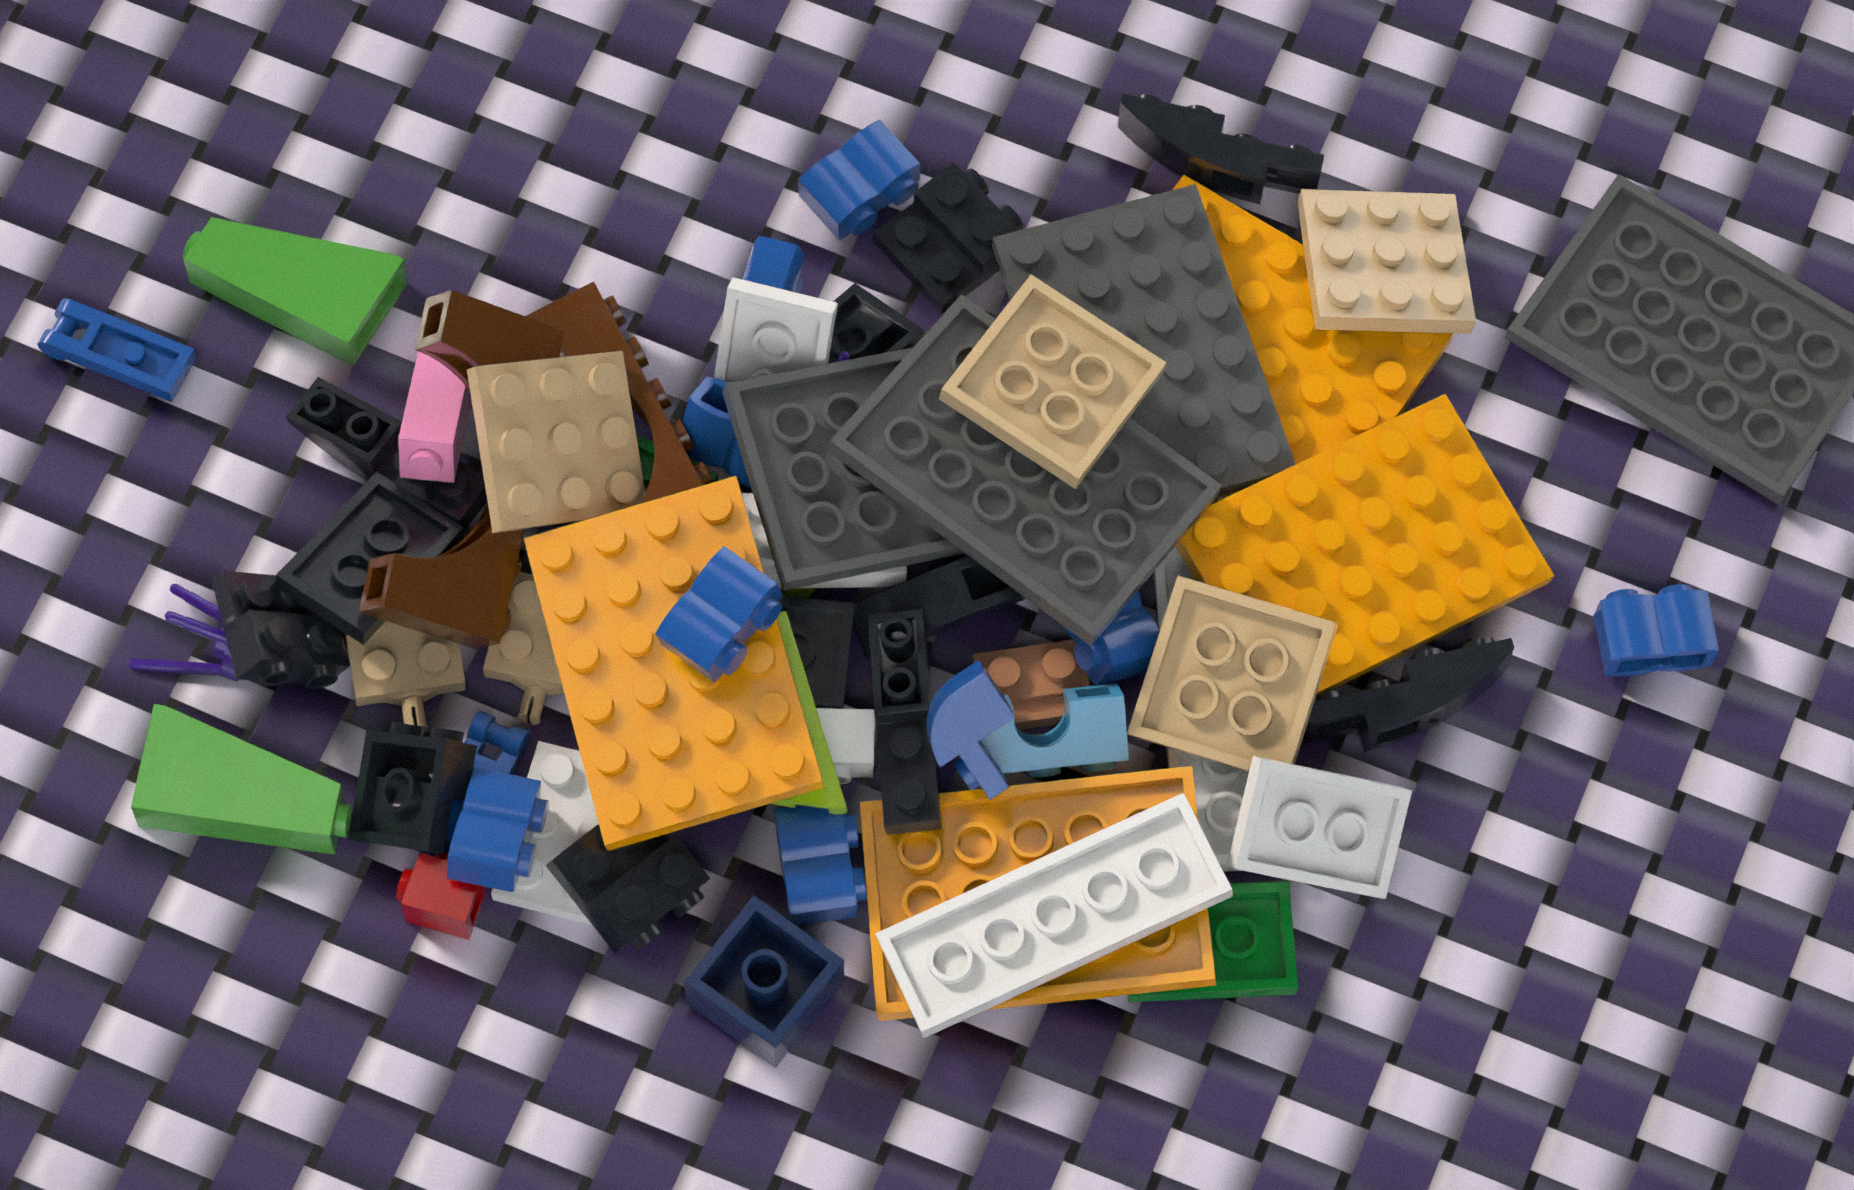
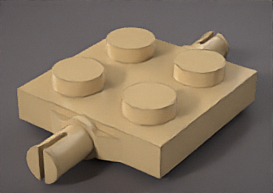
(526, 651)
(404, 669)

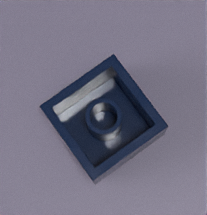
(764, 981)

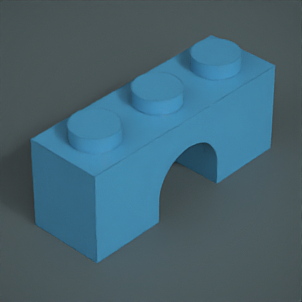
(1087, 735)

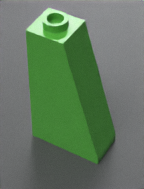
(298, 283)
(232, 790)

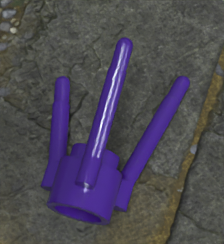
(220, 651)

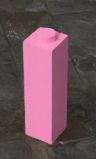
(433, 423)

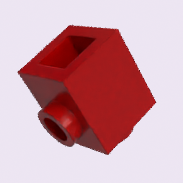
(439, 902)

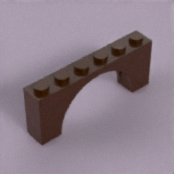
(593, 328)
(469, 587)

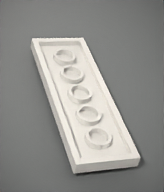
(1054, 915)

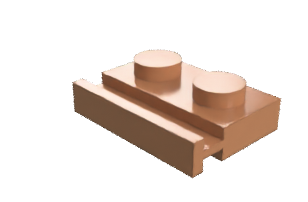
(1035, 679)

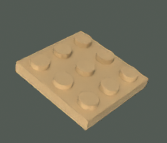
(1385, 261)
(1052, 381)
(556, 440)
(1231, 677)

